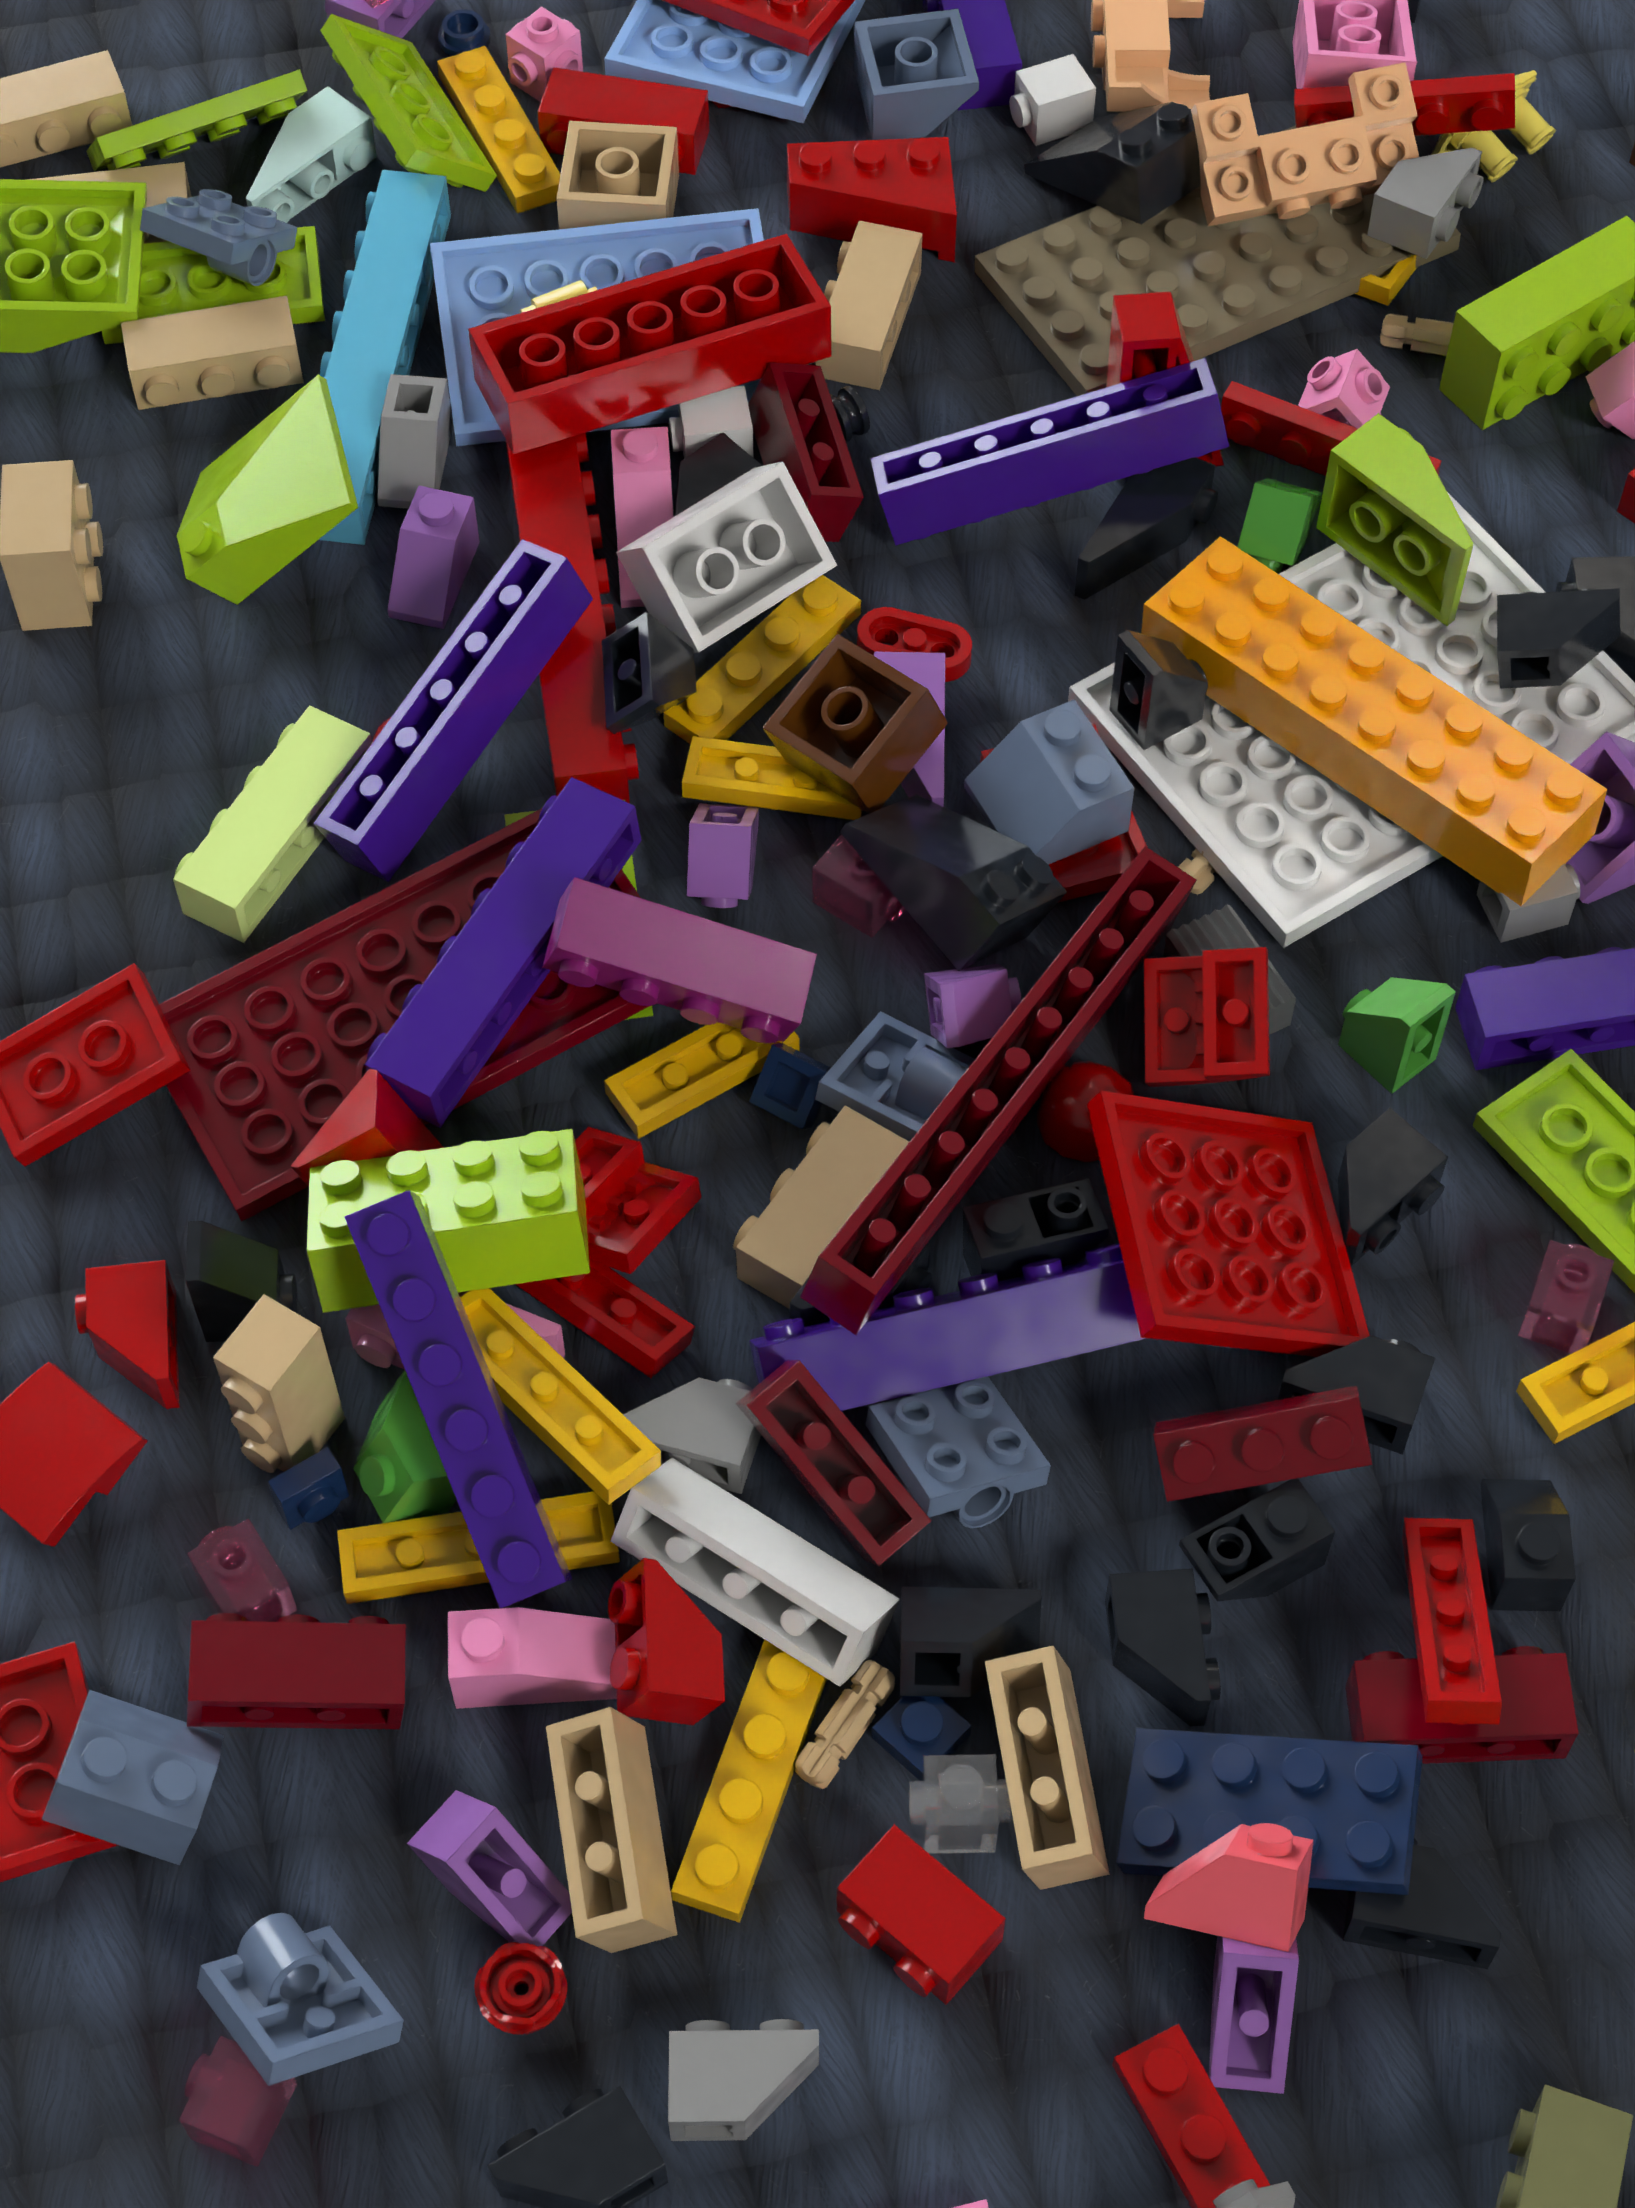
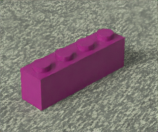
(679, 962)

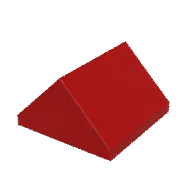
(366, 1126)

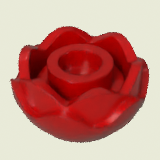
(516, 1965)

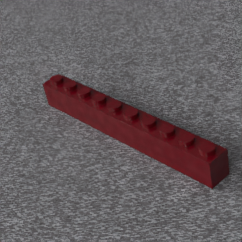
(995, 1093)

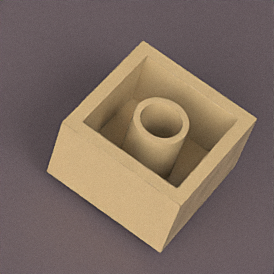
(617, 174)
(49, 545)

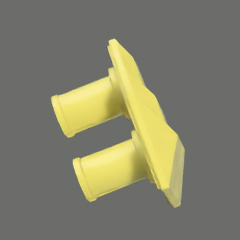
(1495, 157)

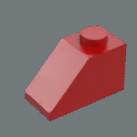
(134, 1325)

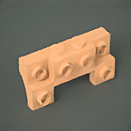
(1136, 53)
(1304, 165)

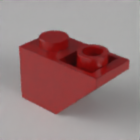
(665, 1649)

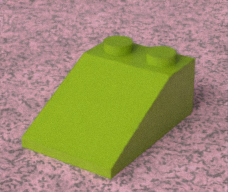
(1396, 516)

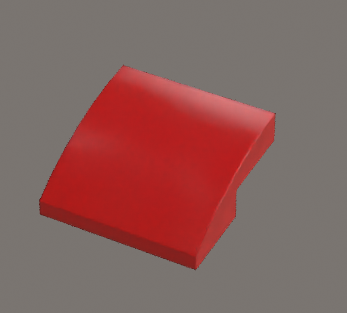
(1207, 1017)
(629, 1200)
(58, 1452)

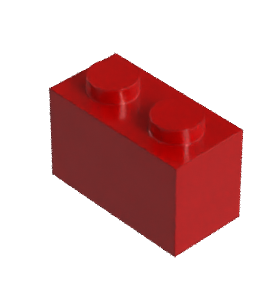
(918, 1916)

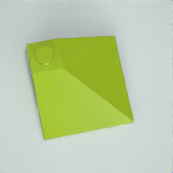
(67, 259)
(268, 497)

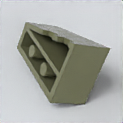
(1567, 2154)

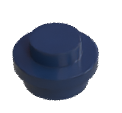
(463, 32)

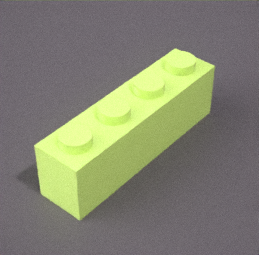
(270, 826)

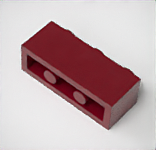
(800, 426)
(1262, 1443)
(833, 1462)
(296, 1673)
(1534, 1716)

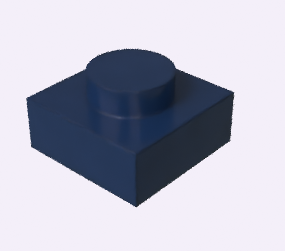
(789, 1085)
(309, 1489)
(919, 1729)

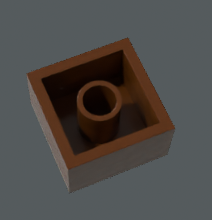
(855, 724)

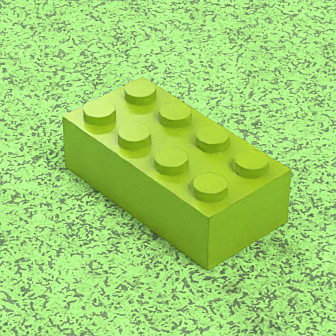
(1543, 327)
(496, 1208)

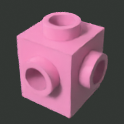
(538, 46)
(1345, 389)

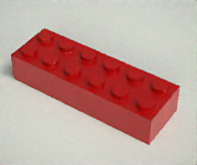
(649, 342)

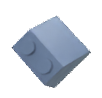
(912, 72)
(1053, 785)
(134, 1778)

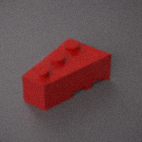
(875, 182)
(1147, 340)

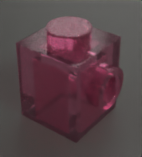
(852, 890)
(1566, 1297)
(241, 1574)
(233, 2104)

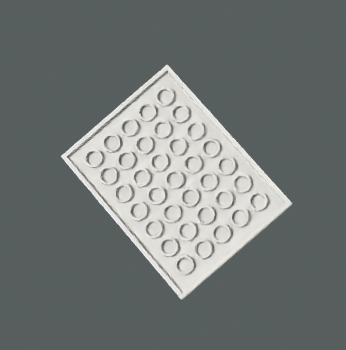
(1290, 835)

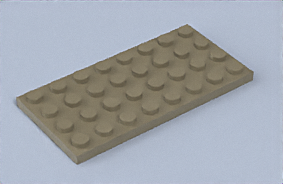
(1222, 277)

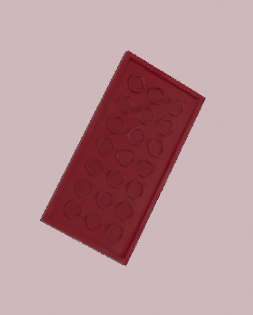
(293, 1025)

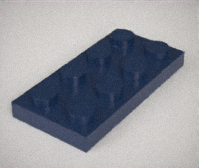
(1342, 1794)

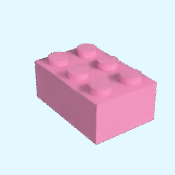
(1350, 37)

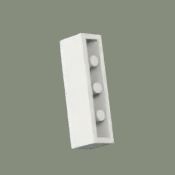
(755, 1571)

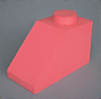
(1240, 1887)

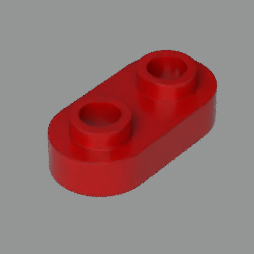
(916, 634)

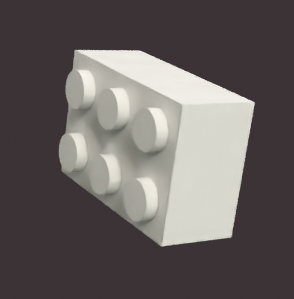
(728, 557)

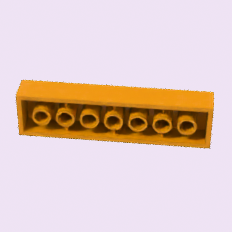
(1377, 722)

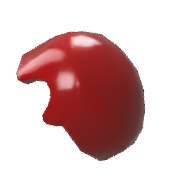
(1064, 1110)

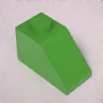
(1278, 522)
(1396, 1028)
(400, 1461)

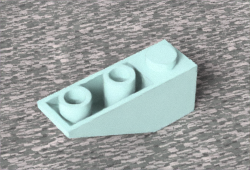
(313, 154)

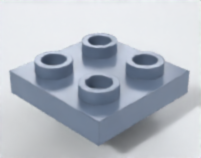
(233, 237)
(893, 1076)
(959, 1450)
(297, 2000)

